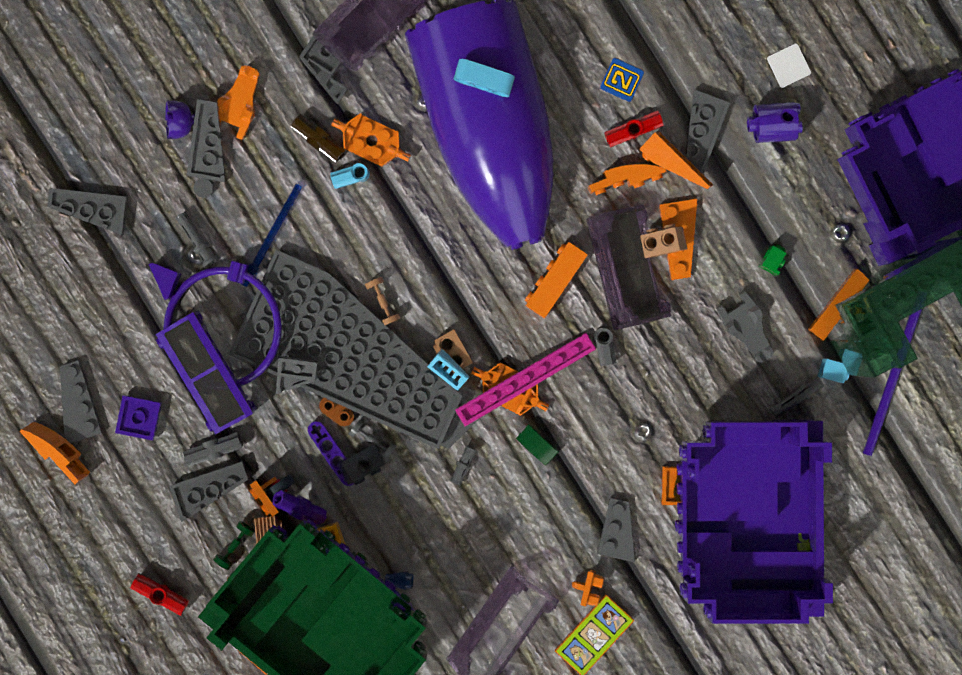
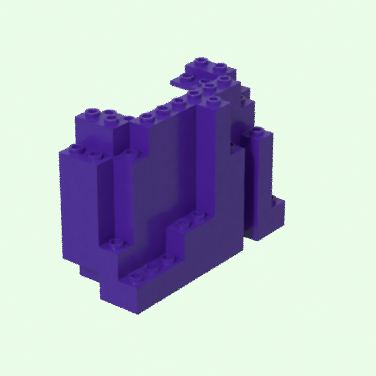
(909, 169)
(741, 518)

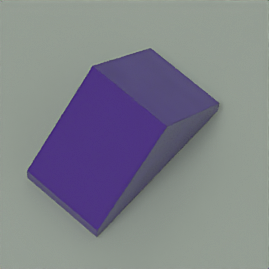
(166, 279)

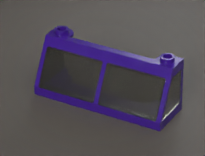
(205, 372)

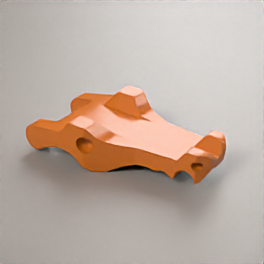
(238, 103)

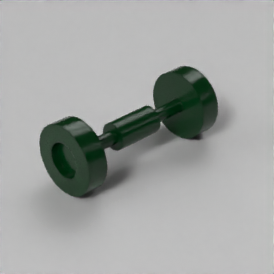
(223, 561)

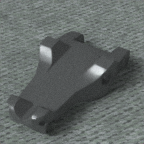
(746, 325)

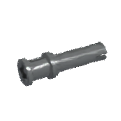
(201, 247)

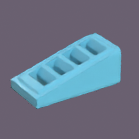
(444, 374)

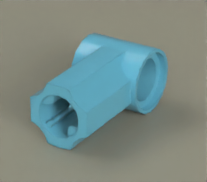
(348, 176)

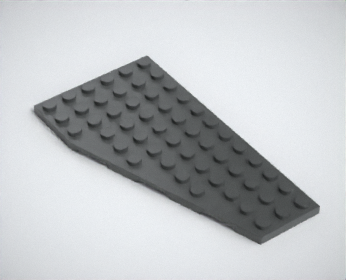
(356, 354)

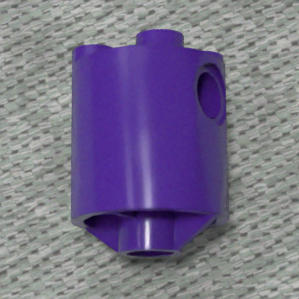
(775, 122)

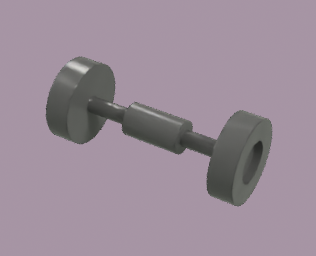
(372, 440)

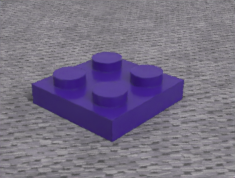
(138, 417)

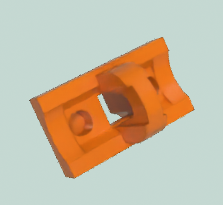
(588, 597)

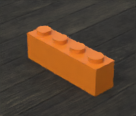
(556, 279)

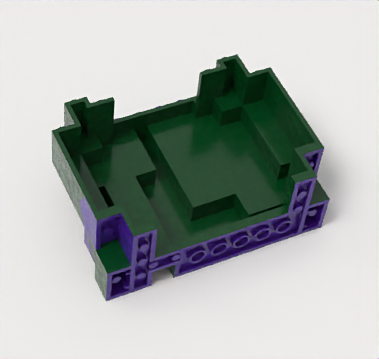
(315, 610)

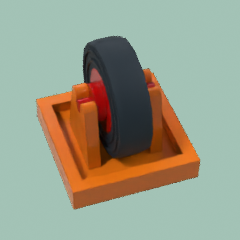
(266, 497)

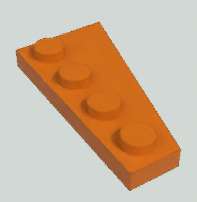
(682, 215)

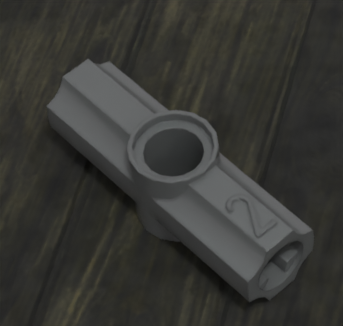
(213, 449)

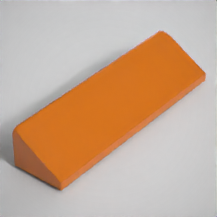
(830, 315)

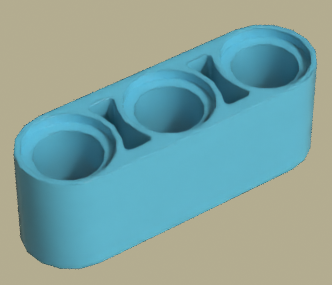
(484, 77)

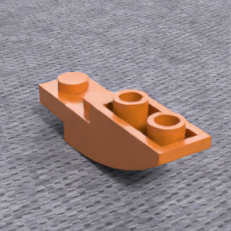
(632, 174)
(53, 445)

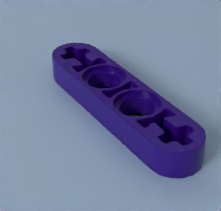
(328, 455)

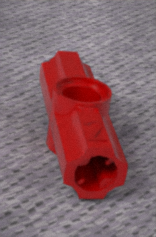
(645, 124)
(148, 588)

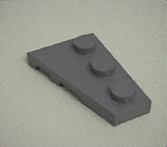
(616, 534)

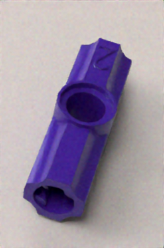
(299, 507)

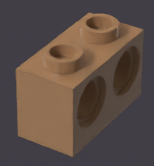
(664, 244)
(457, 348)

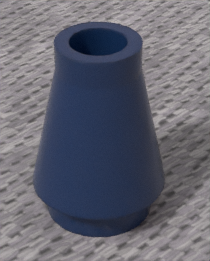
(401, 580)

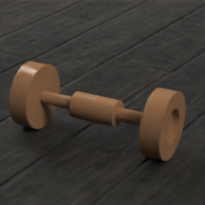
(382, 300)

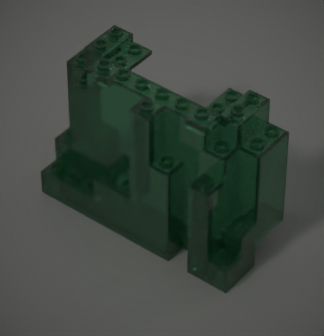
(871, 318)

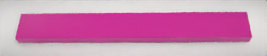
(525, 379)

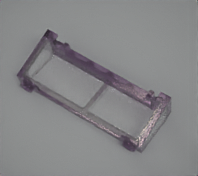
(501, 625)

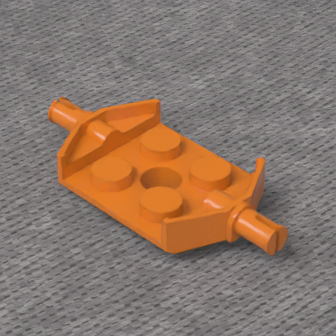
(359, 129)
(519, 404)

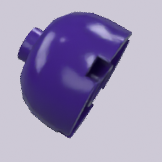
(178, 119)

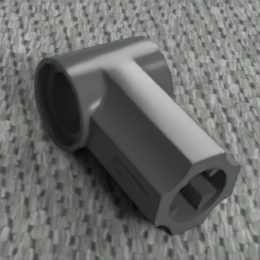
(605, 348)

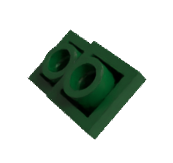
(537, 445)

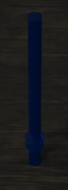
(254, 267)

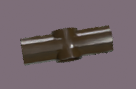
(317, 138)

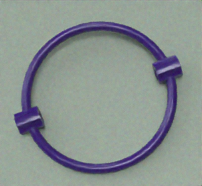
(237, 273)

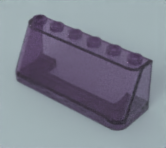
(361, 26)

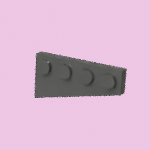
(95, 208)

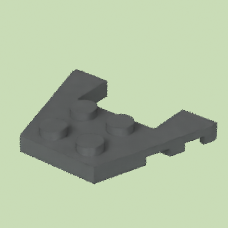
(323, 67)

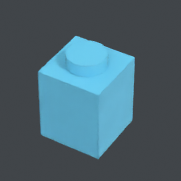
(833, 371)

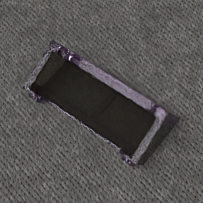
(623, 268)

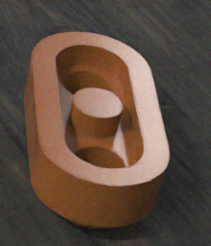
(336, 412)

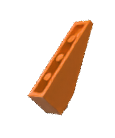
(665, 154)

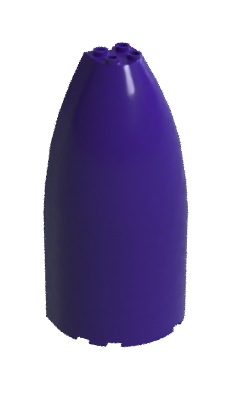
(489, 142)

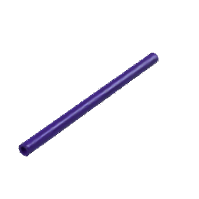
(888, 391)

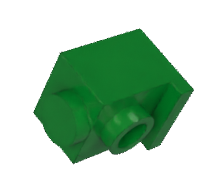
(773, 259)

